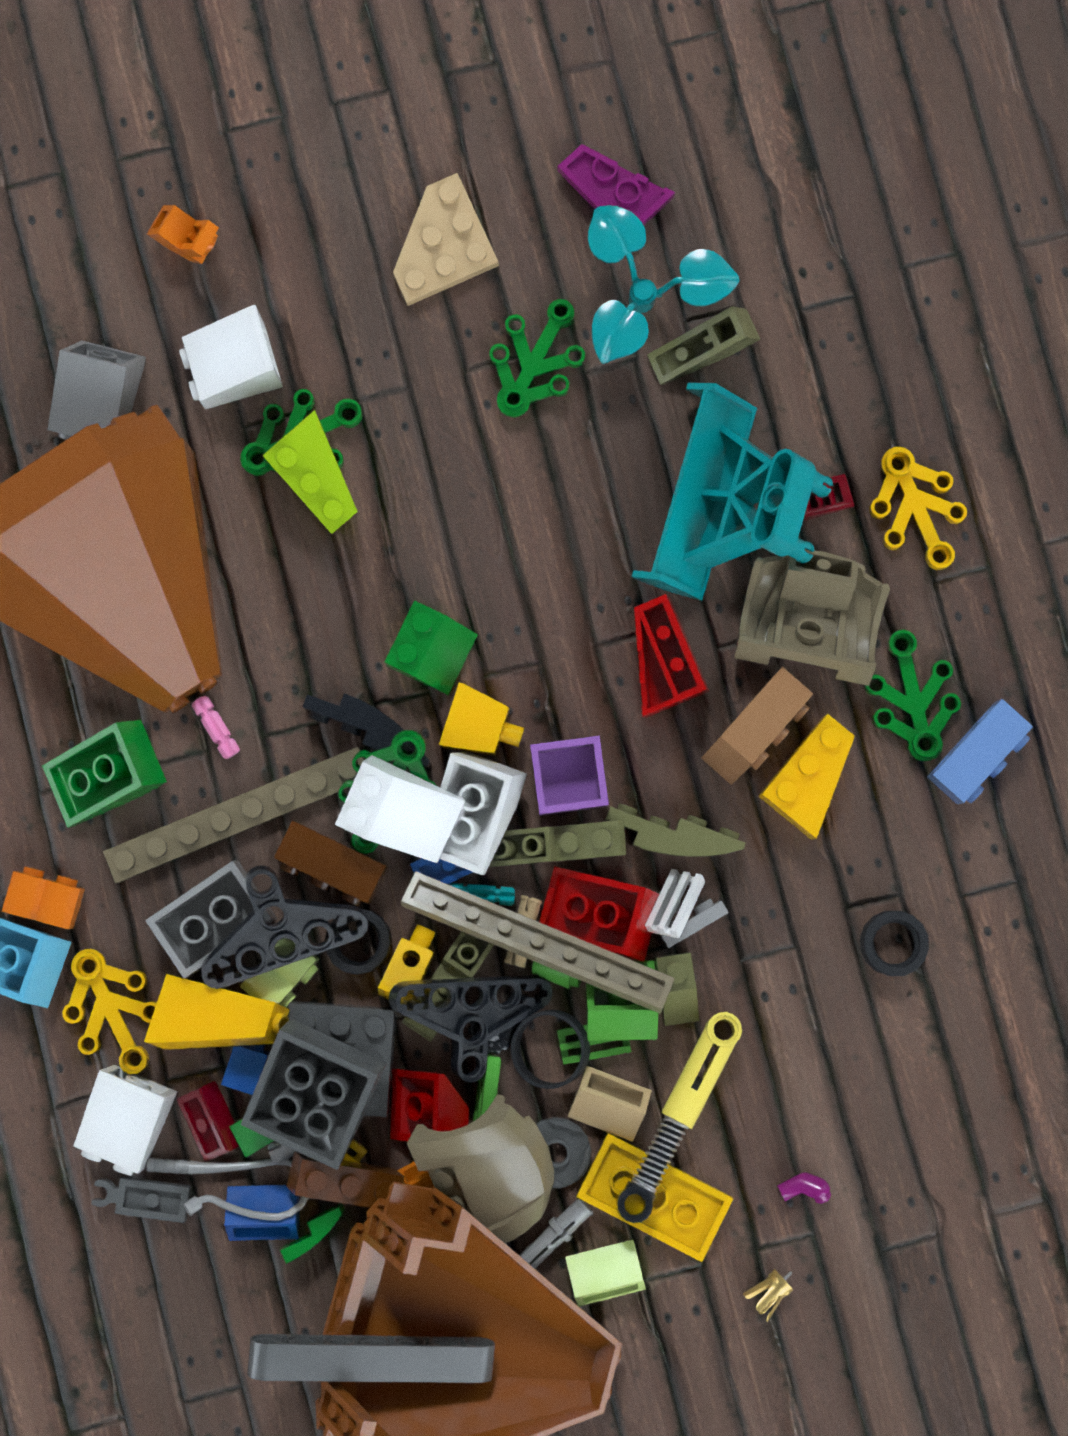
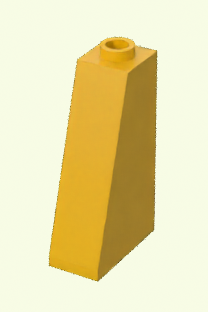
(204, 1017)

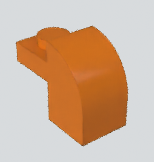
(184, 234)

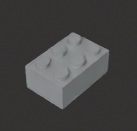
(204, 918)

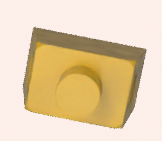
(478, 723)
(397, 971)

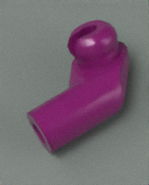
(806, 1184)

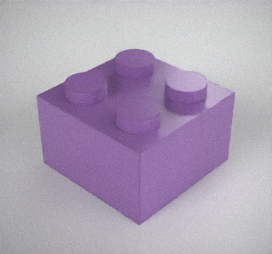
(569, 775)

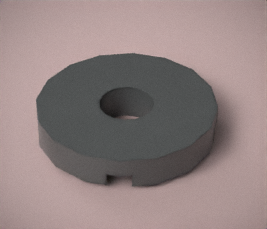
(576, 1143)

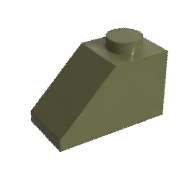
(682, 999)

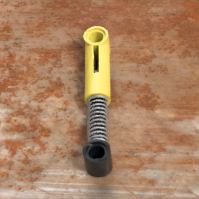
(680, 1113)

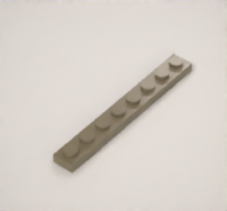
(231, 817)
(538, 942)

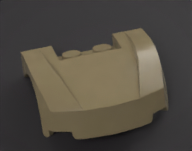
(813, 614)
(490, 1168)

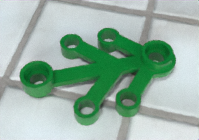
(533, 362)
(298, 414)
(914, 701)
(402, 760)

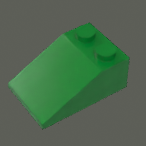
(104, 772)

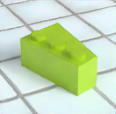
(313, 473)

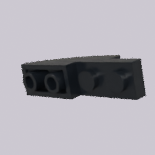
(359, 717)

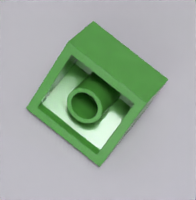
(617, 1018)

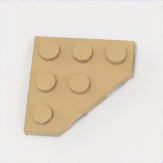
(443, 243)

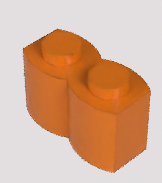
(43, 899)

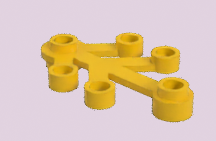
(915, 503)
(107, 1005)

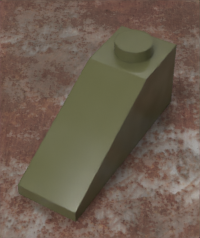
(704, 345)

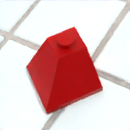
(424, 1100)

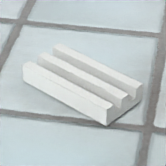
(669, 903)

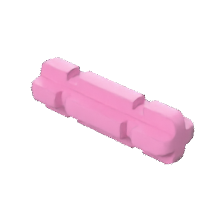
(215, 727)

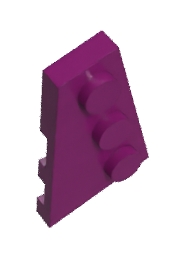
(607, 183)

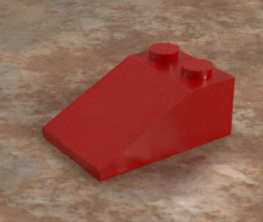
(600, 911)

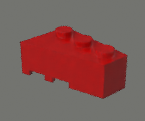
(666, 660)

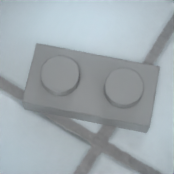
(705, 914)

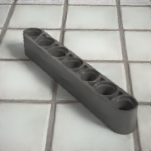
(370, 1358)

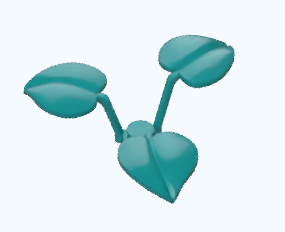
(624, 330)

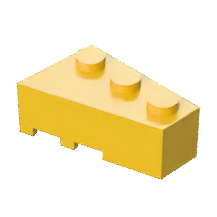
(809, 777)

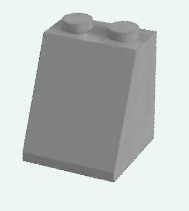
(93, 387)

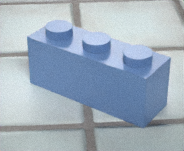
(981, 753)

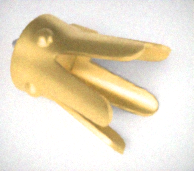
(777, 1291)

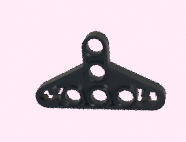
(261, 936)
(455, 1013)

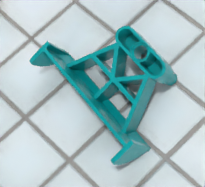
(716, 494)

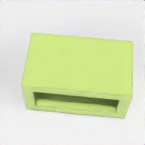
(605, 1273)

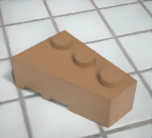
(758, 726)

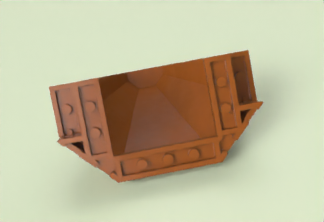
(114, 559)
(441, 1273)

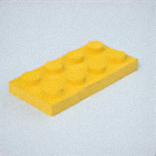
(684, 1210)

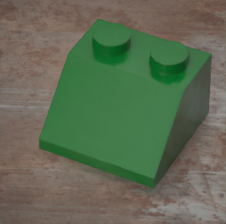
(430, 648)

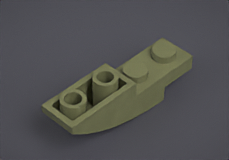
(687, 839)
(561, 843)
(460, 962)

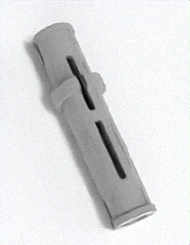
(556, 1233)

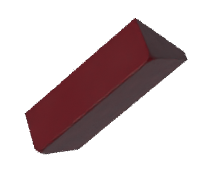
(209, 1120)

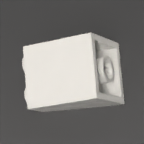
(230, 359)
(123, 1119)

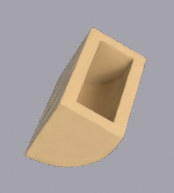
(610, 1103)

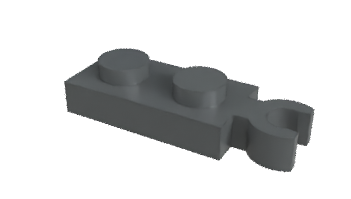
(146, 1198)

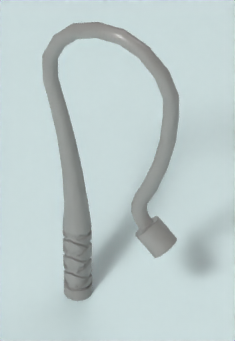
(196, 1167)

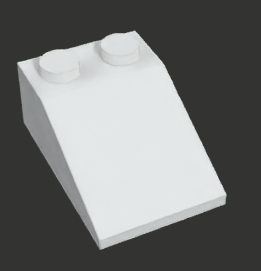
(490, 802)
(399, 810)

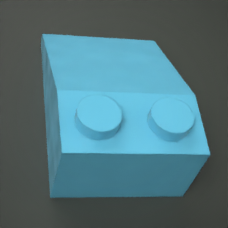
(30, 963)

